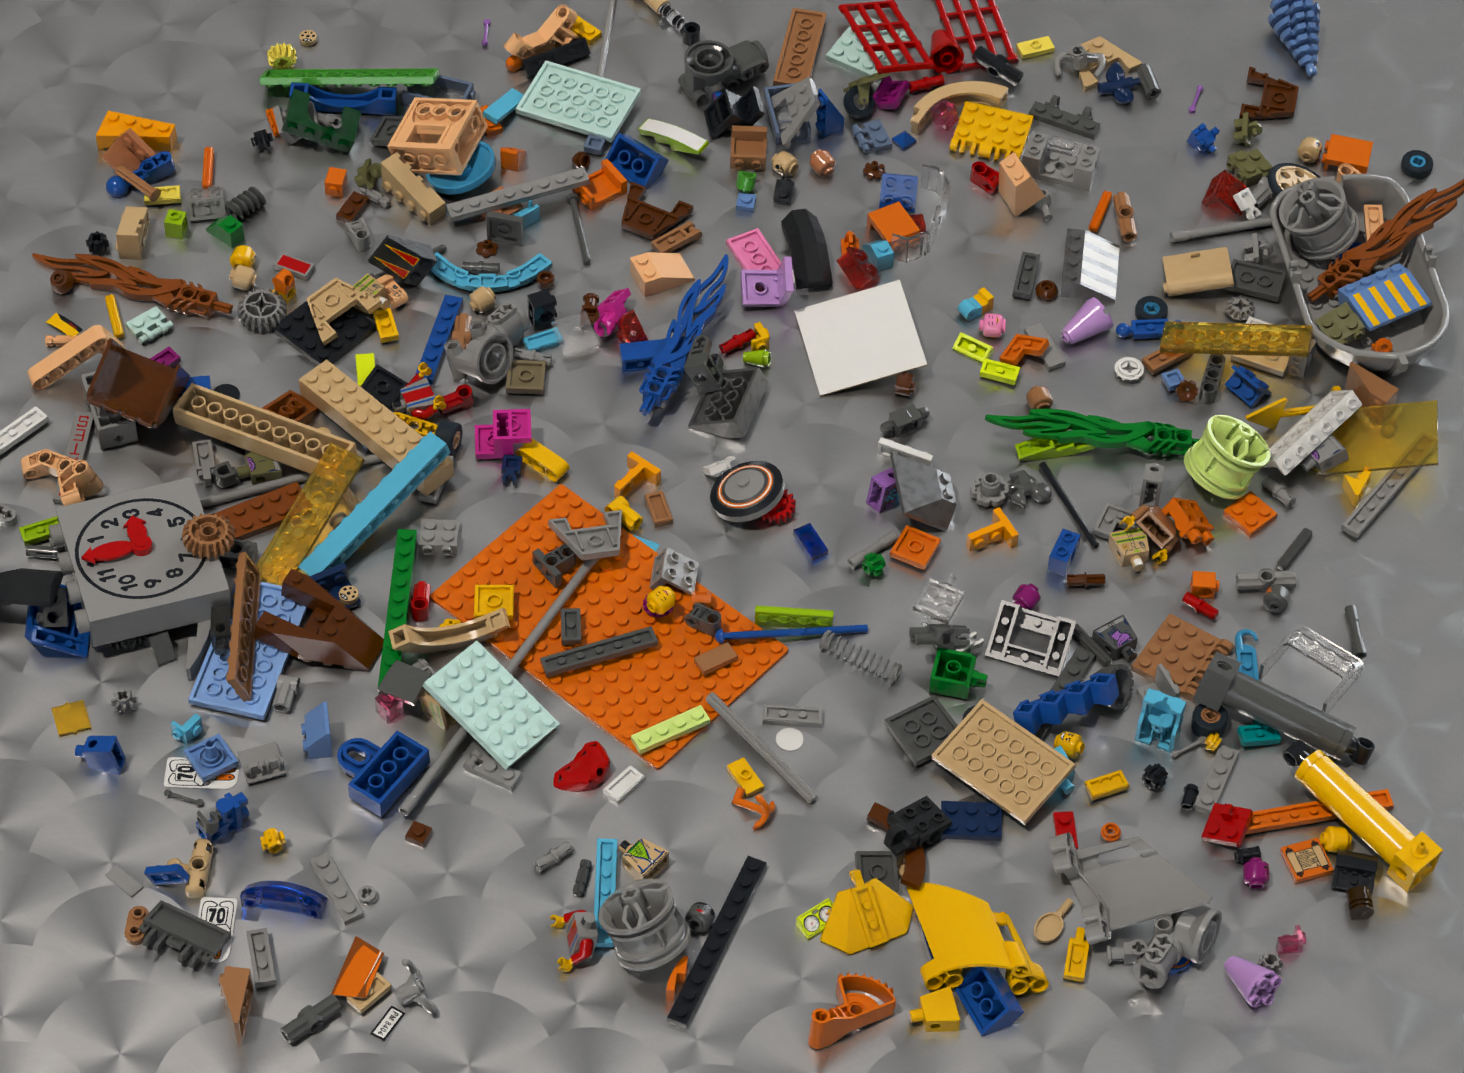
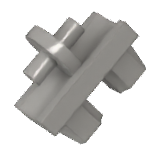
(1258, 249)

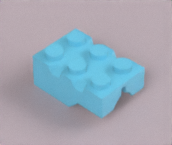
(1160, 720)

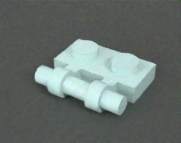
(146, 322)

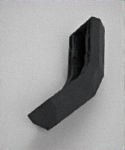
(807, 249)
(29, 587)

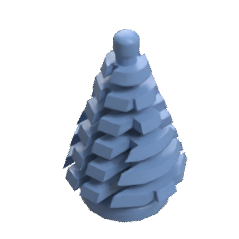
(1298, 28)

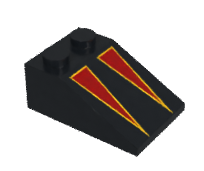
(404, 259)

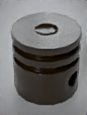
(1360, 903)

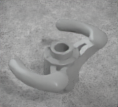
(1079, 60)
(413, 989)

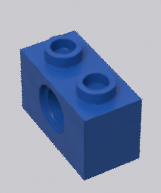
(1064, 552)

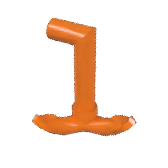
(763, 809)

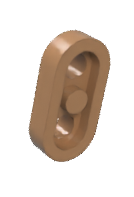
(133, 923)

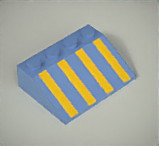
(1384, 296)

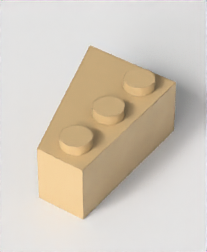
(132, 233)

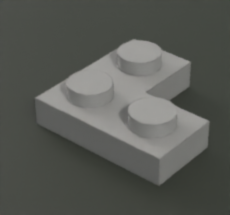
(1110, 519)

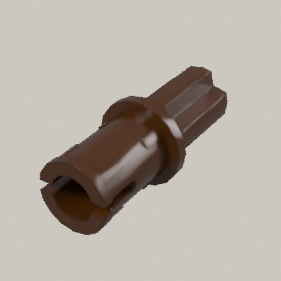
(1085, 579)

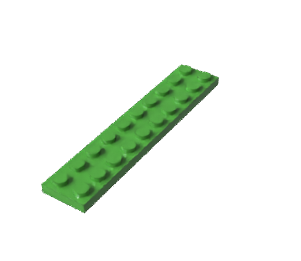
(356, 77)

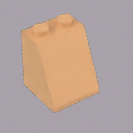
(1017, 185)

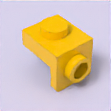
(762, 338)

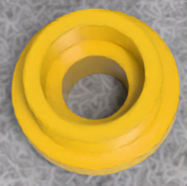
(1212, 742)

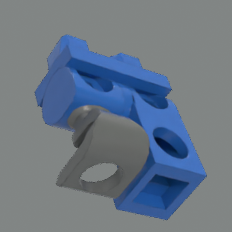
(228, 815)

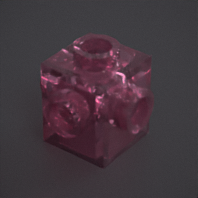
(944, 114)

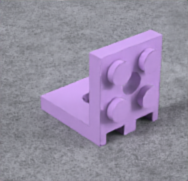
(776, 283)

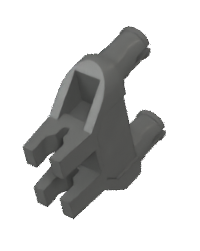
(940, 635)

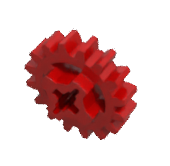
(782, 510)

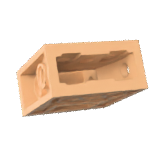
(439, 141)

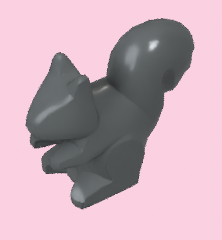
(1027, 485)

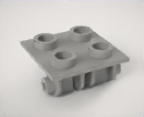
(261, 762)

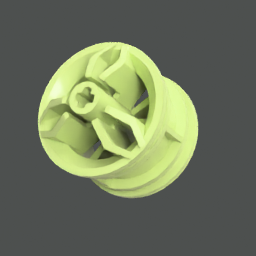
(1226, 457)

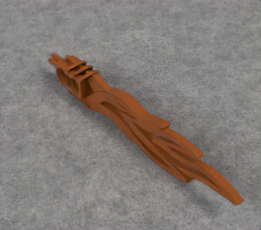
(1397, 231)
(124, 280)

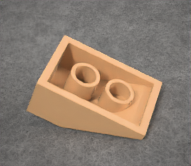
(659, 272)

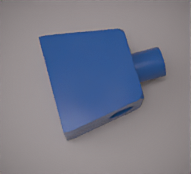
(102, 754)

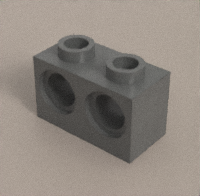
(59, 611)

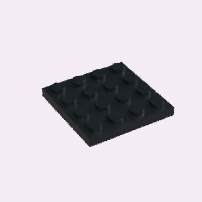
(301, 333)

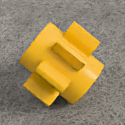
(272, 840)

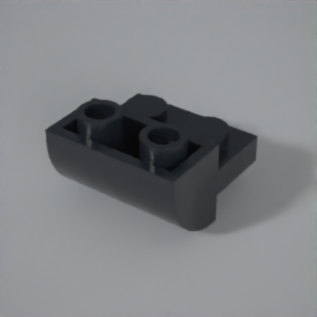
(1354, 870)

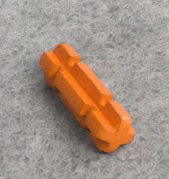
(270, 115)

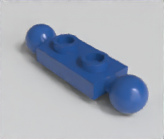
(1142, 328)

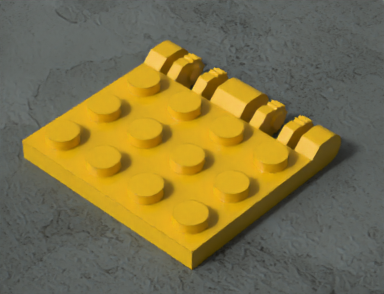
(991, 131)

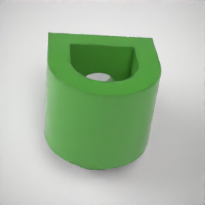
(745, 181)

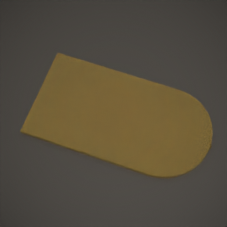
(1388, 438)

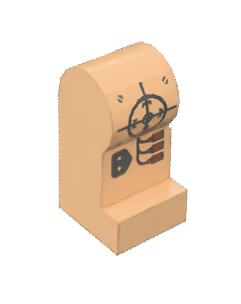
(395, 294)

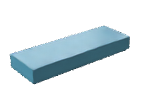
(503, 106)

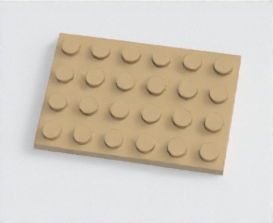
(1003, 761)

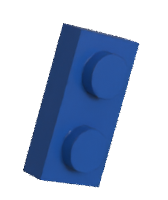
(166, 874)

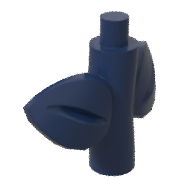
(1118, 84)

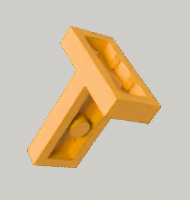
(639, 470)
(999, 529)

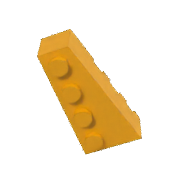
(156, 134)

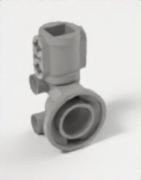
(491, 346)
(1183, 935)

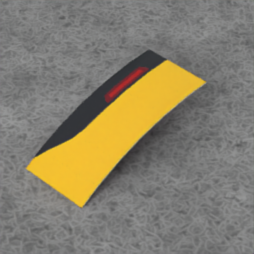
(64, 324)

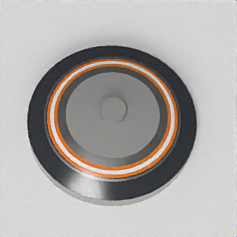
(747, 491)

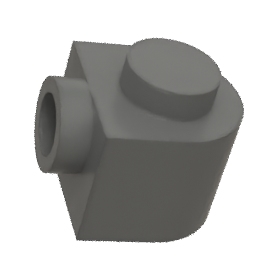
(225, 474)

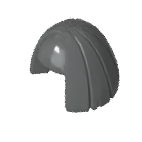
(1124, 682)

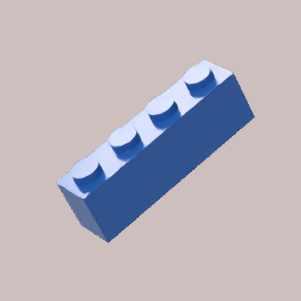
(637, 355)

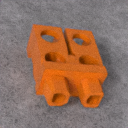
(1189, 520)

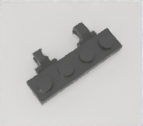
(1052, 115)

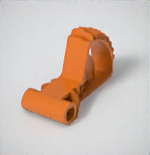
(853, 1010)

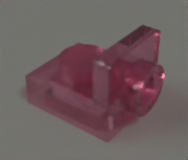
(1291, 943)

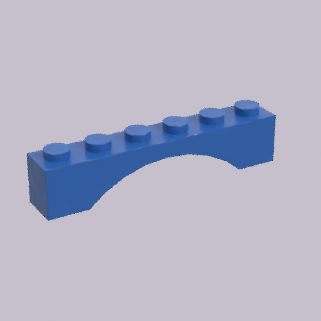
(377, 101)

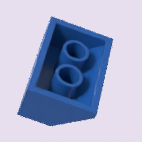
(636, 160)
(988, 999)

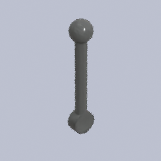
(199, 802)

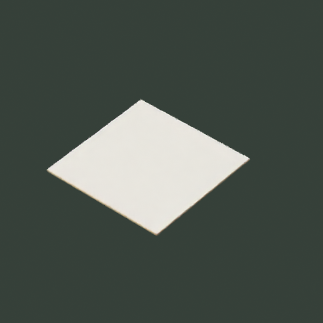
(860, 338)

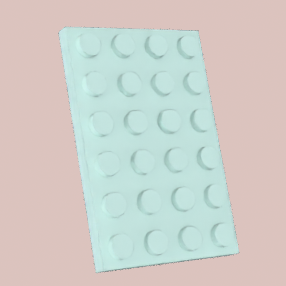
(578, 101)
(491, 705)

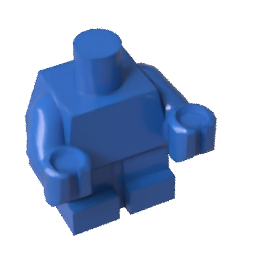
(1203, 139)

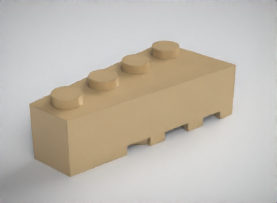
(411, 190)

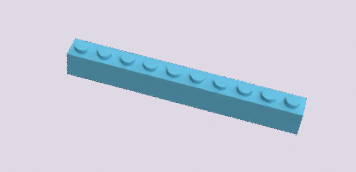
(377, 505)

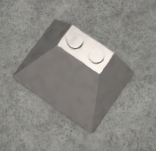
(924, 492)
(1030, 638)

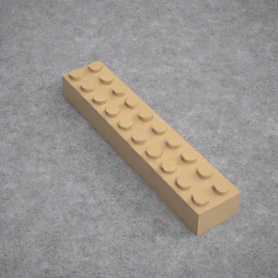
(367, 420)
(254, 428)

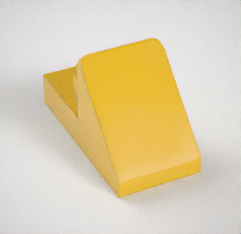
(1356, 487)

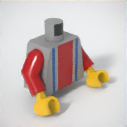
(418, 397)
(581, 936)

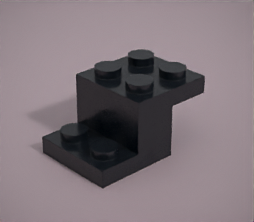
(733, 110)

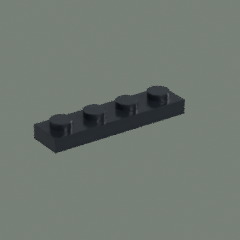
(558, 55)

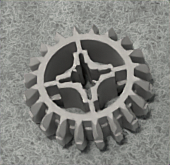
(261, 310)

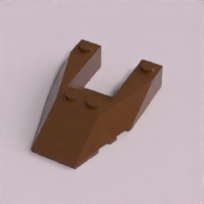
(330, 634)

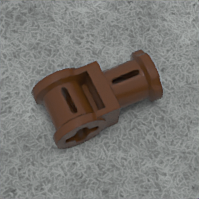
(591, 307)

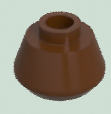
(61, 281)

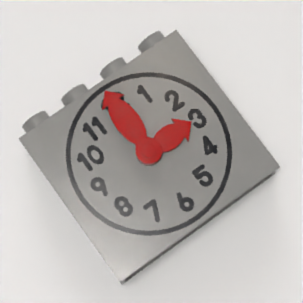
(134, 564)

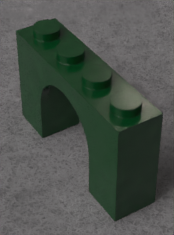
(300, 124)

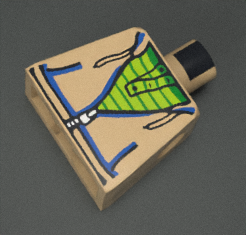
(643, 859)

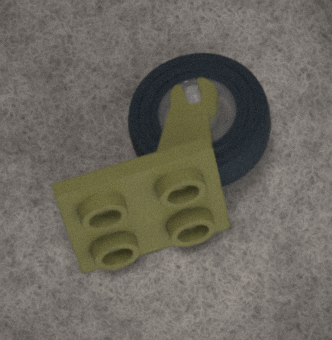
(858, 99)

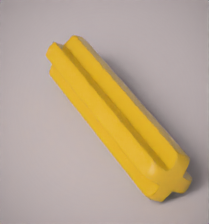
(114, 316)

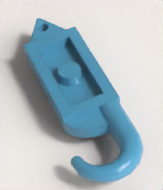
(1246, 654)

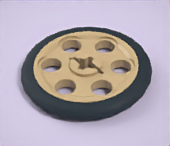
(1289, 170)

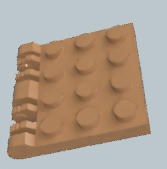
(1181, 650)

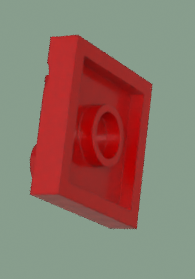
(1227, 825)

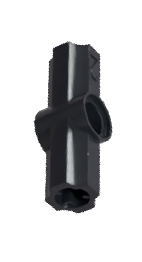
(997, 65)

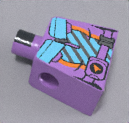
(882, 490)

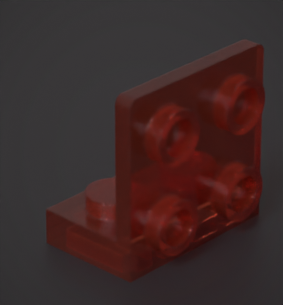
(1222, 189)

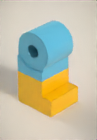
(976, 305)

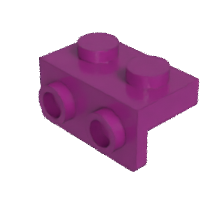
(890, 93)

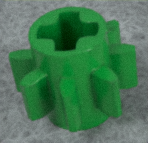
(873, 564)

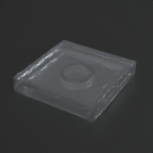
(574, 334)

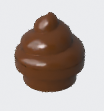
(581, 159)

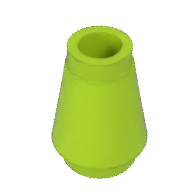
(758, 358)

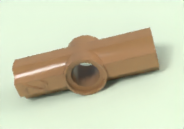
(1125, 217)
(462, 331)

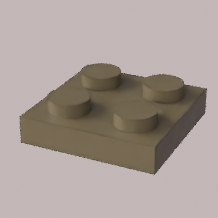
(526, 377)

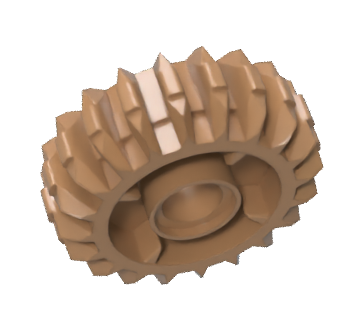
(208, 535)

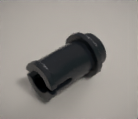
(1190, 794)
(1242, 855)

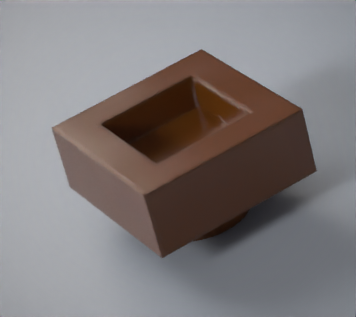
(418, 834)

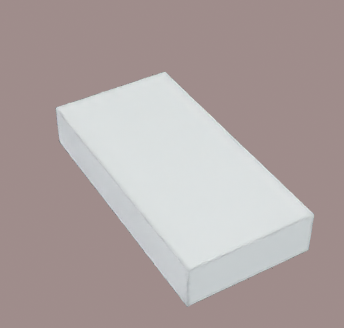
(623, 784)

